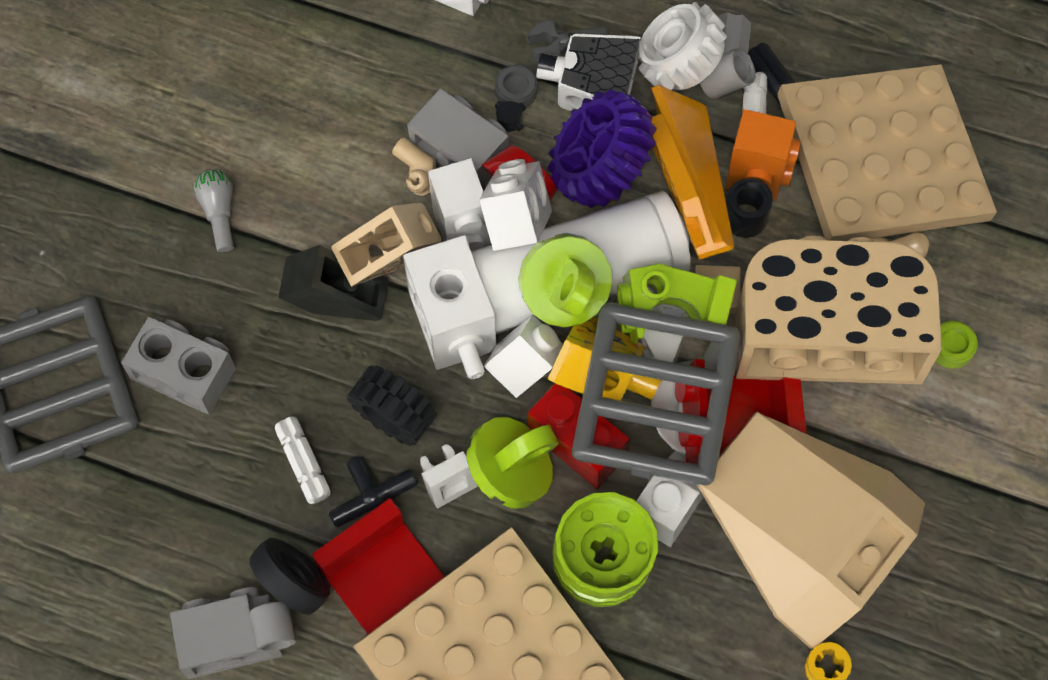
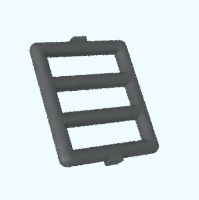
(112, 383)
(709, 427)

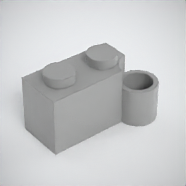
(230, 632)

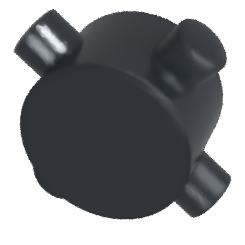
(510, 115)

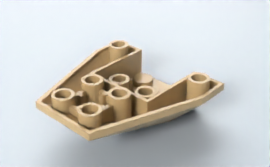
(810, 523)

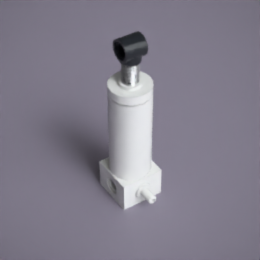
(476, 294)

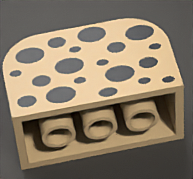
(838, 313)

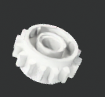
(682, 46)

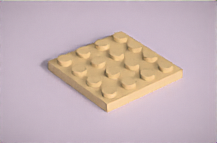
(886, 153)
(488, 622)

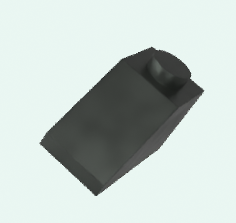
(319, 286)

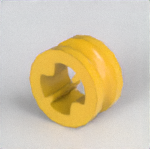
(838, 656)

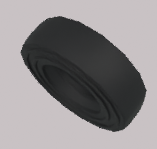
(290, 576)

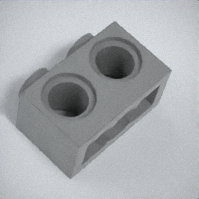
(173, 373)

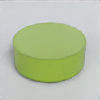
(957, 343)

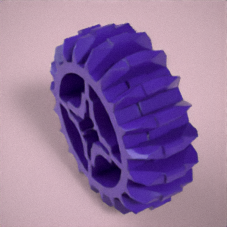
(601, 148)

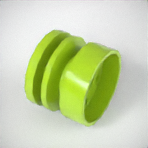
(608, 522)

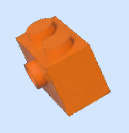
(764, 151)

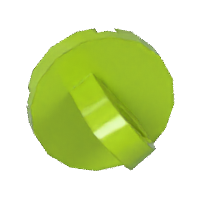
(565, 280)
(512, 461)

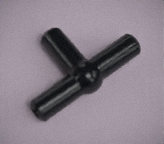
(371, 493)

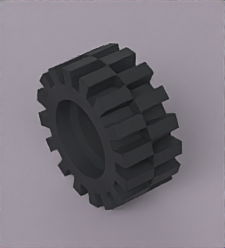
(392, 405)

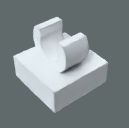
(448, 478)

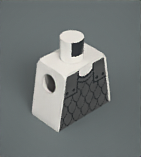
(591, 66)

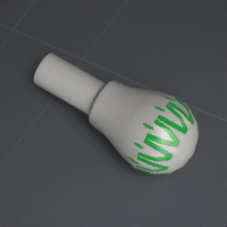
(214, 193)

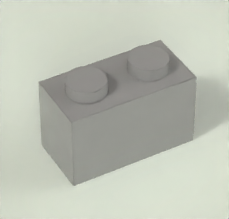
(454, 132)

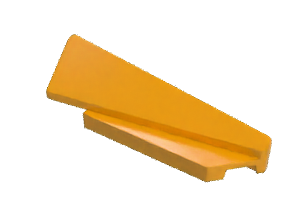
(691, 170)

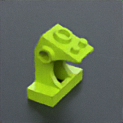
(693, 293)

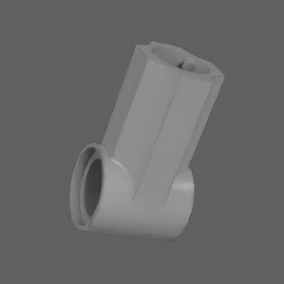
(735, 66)

